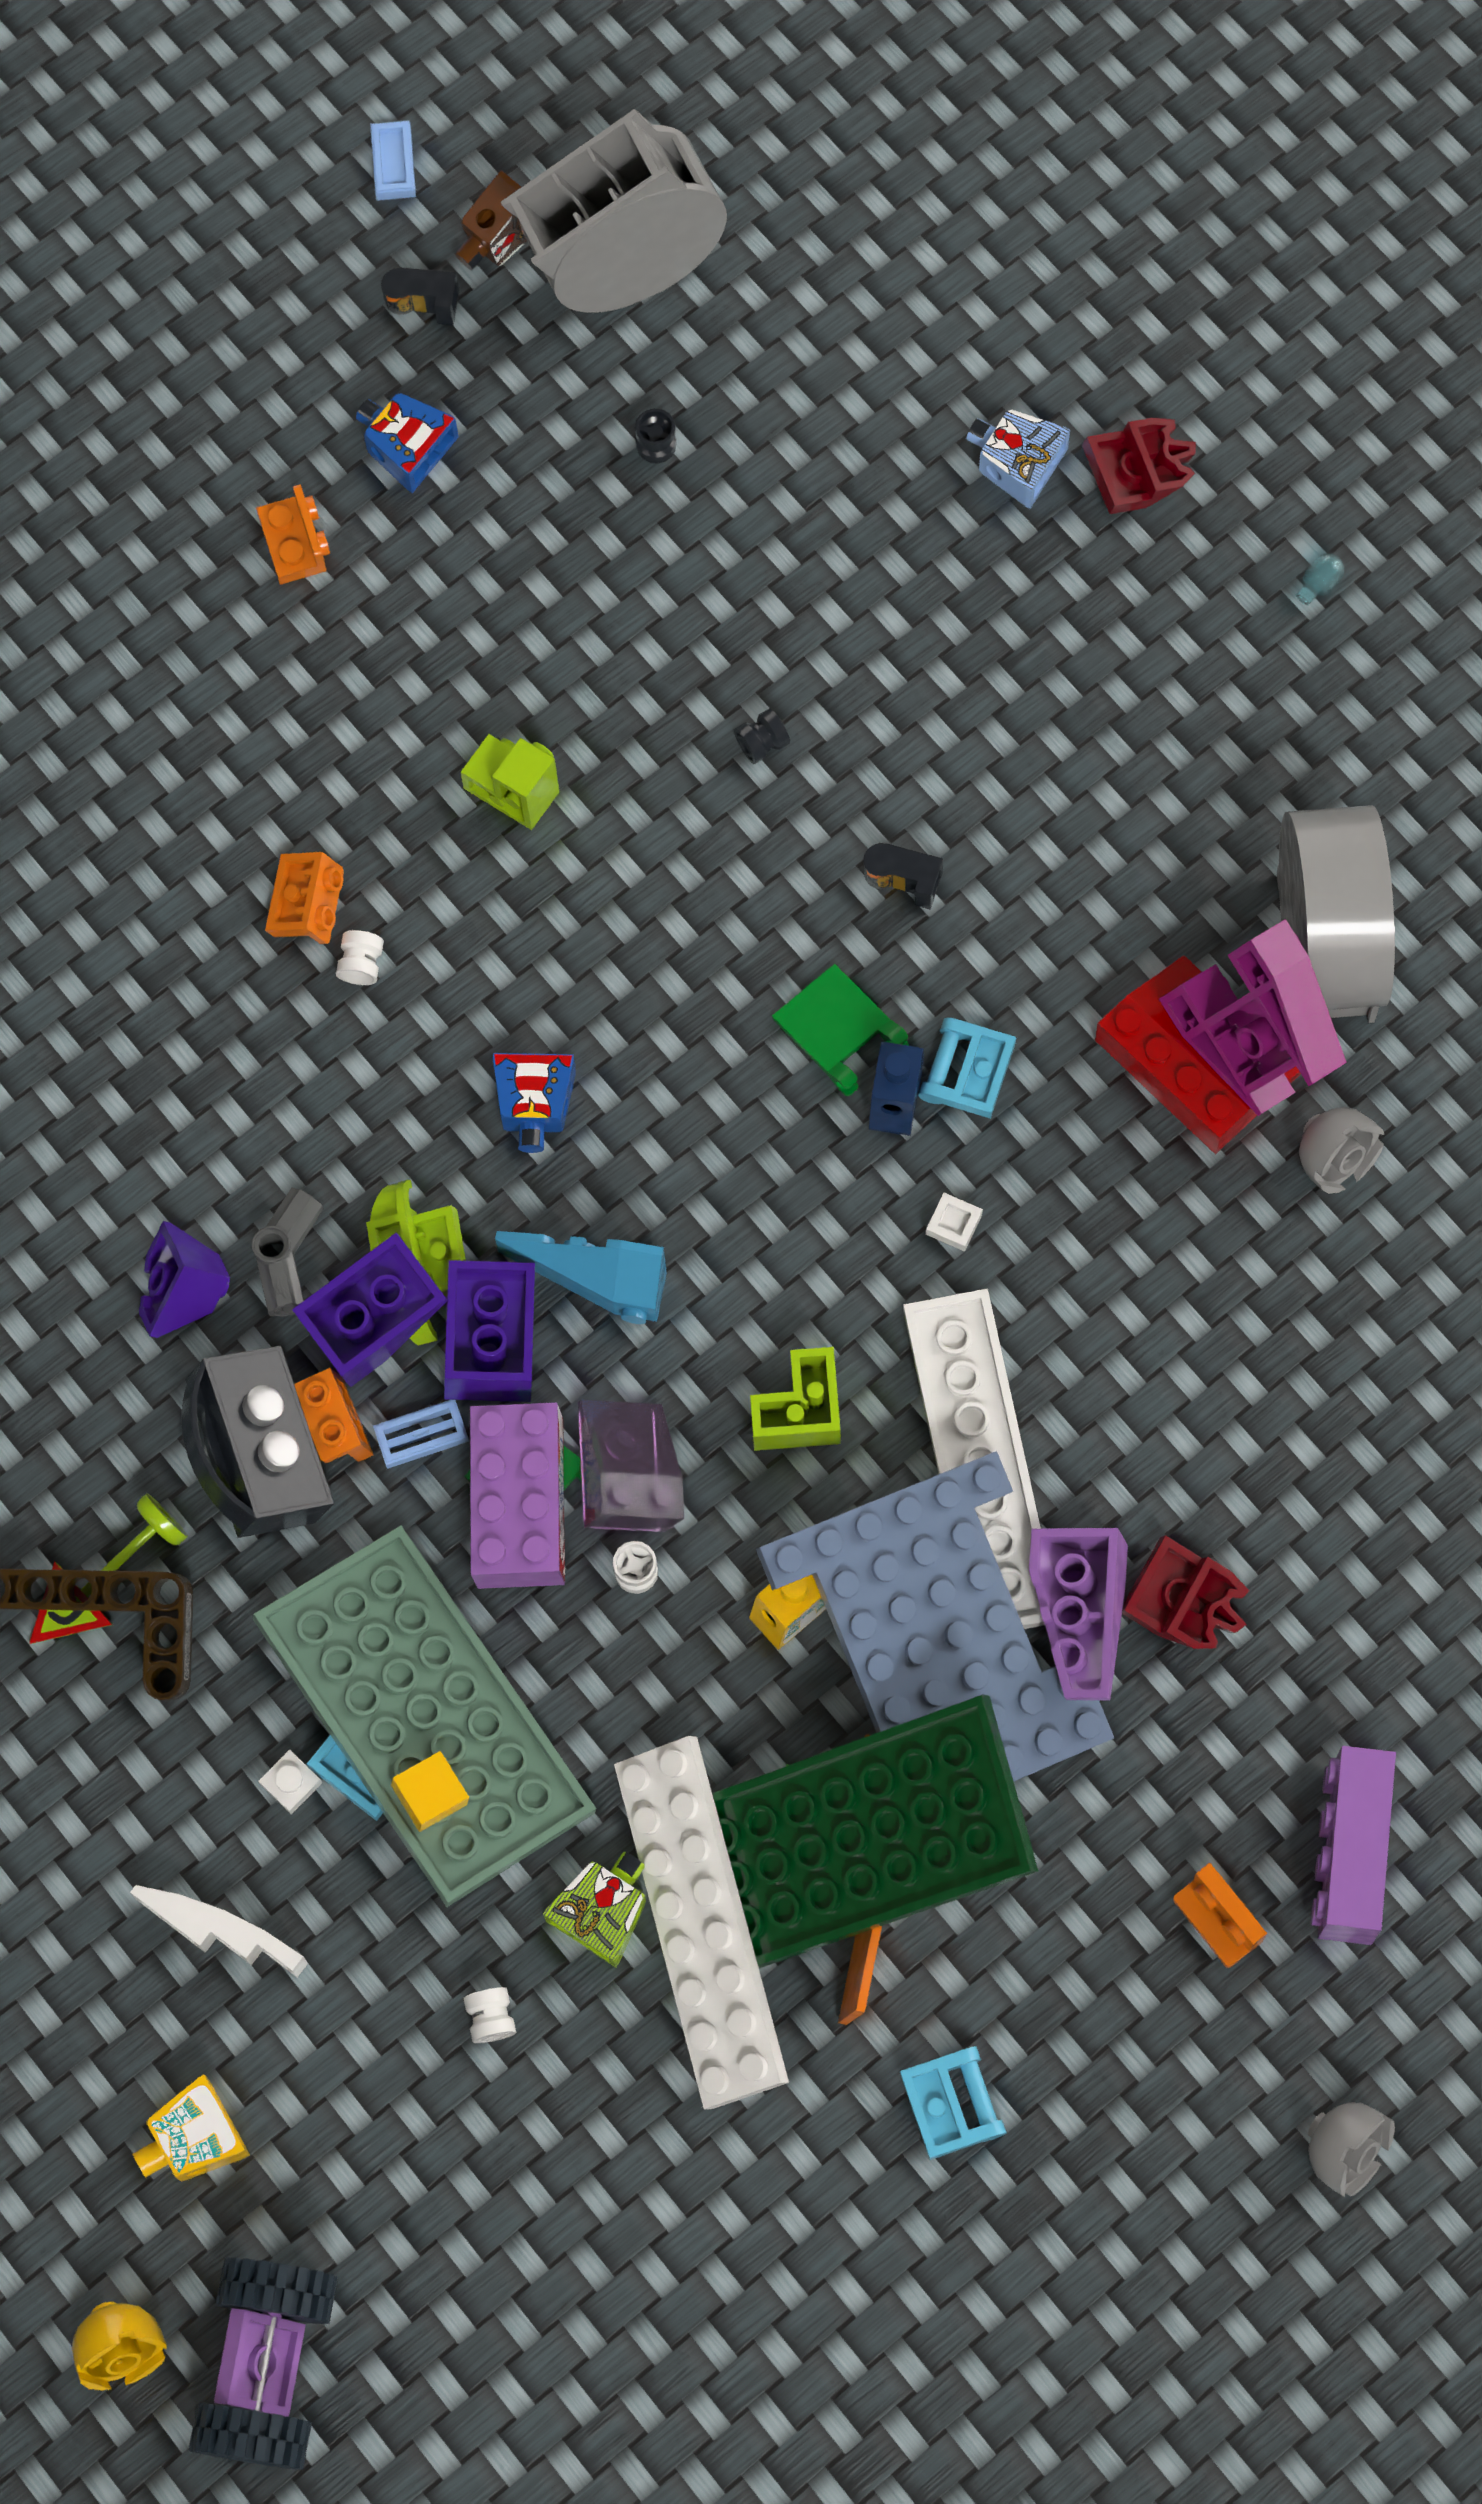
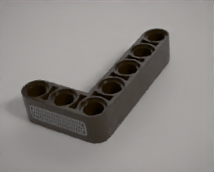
(105, 1598)

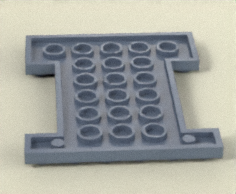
(933, 1616)

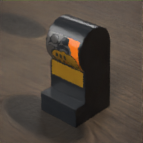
(422, 291)
(904, 870)

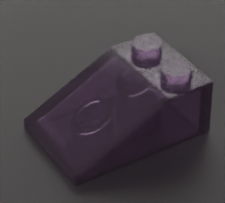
(628, 1467)

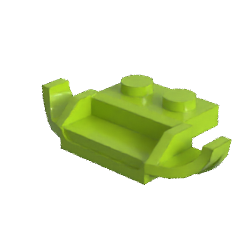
(430, 1236)

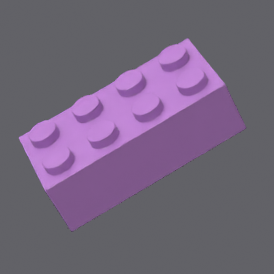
(1356, 1845)

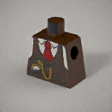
(491, 227)

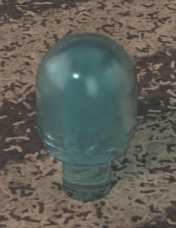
(1321, 577)

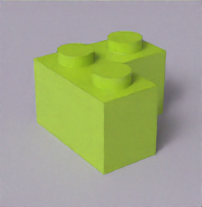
(513, 778)
(808, 1413)

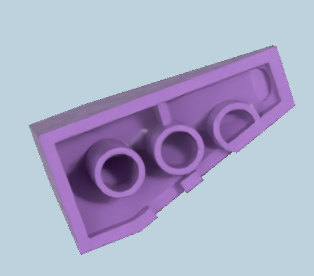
(1081, 1599)

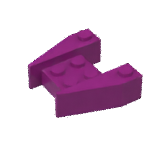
(1268, 1029)

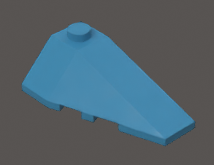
(618, 1277)

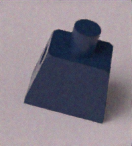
(896, 1084)

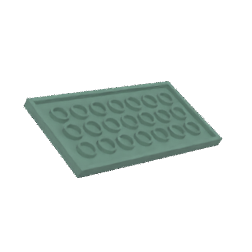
(408, 1678)

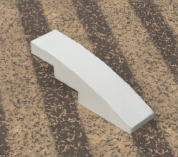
(206, 1923)

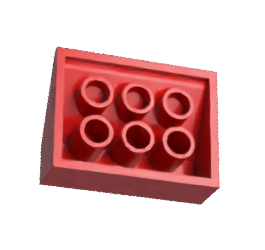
(1161, 1060)

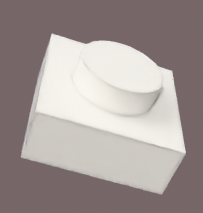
(954, 1221)
(290, 1781)

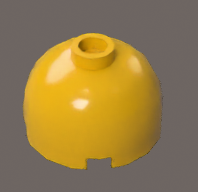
(115, 2344)

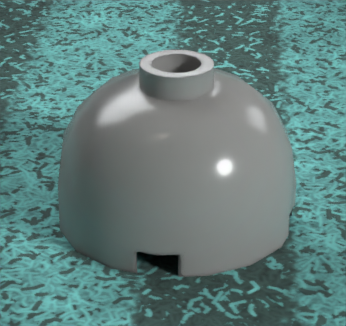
(1338, 1146)
(1346, 2145)

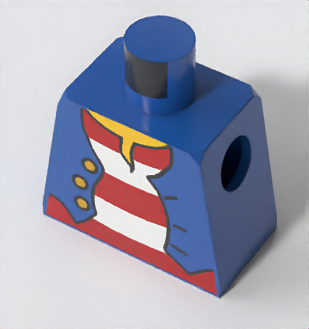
(407, 437)
(534, 1094)

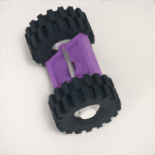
(262, 2363)

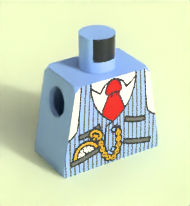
(1019, 453)

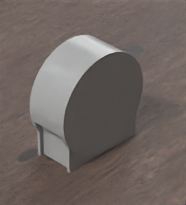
(620, 216)
(1340, 904)

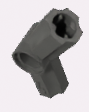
(288, 1228)

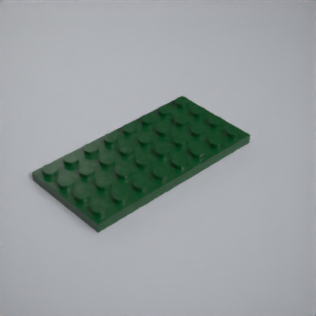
(875, 1831)

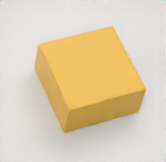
(429, 1791)

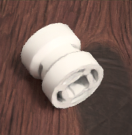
(359, 957)
(633, 1558)
(489, 2015)

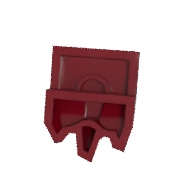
(1139, 463)
(1184, 1596)

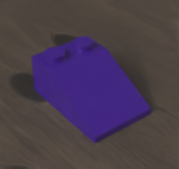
(371, 1309)
(489, 1331)

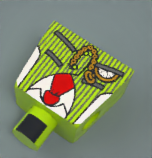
(601, 1908)

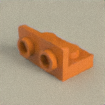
(291, 537)
(305, 896)
(332, 1417)
(1219, 1916)

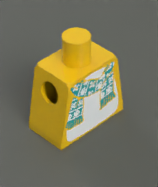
(791, 1608)
(191, 2134)

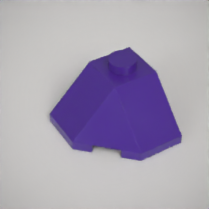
(182, 1281)

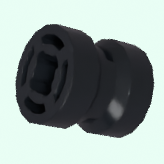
(651, 427)
(760, 737)

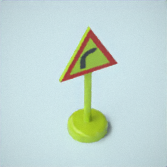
(58, 1623)

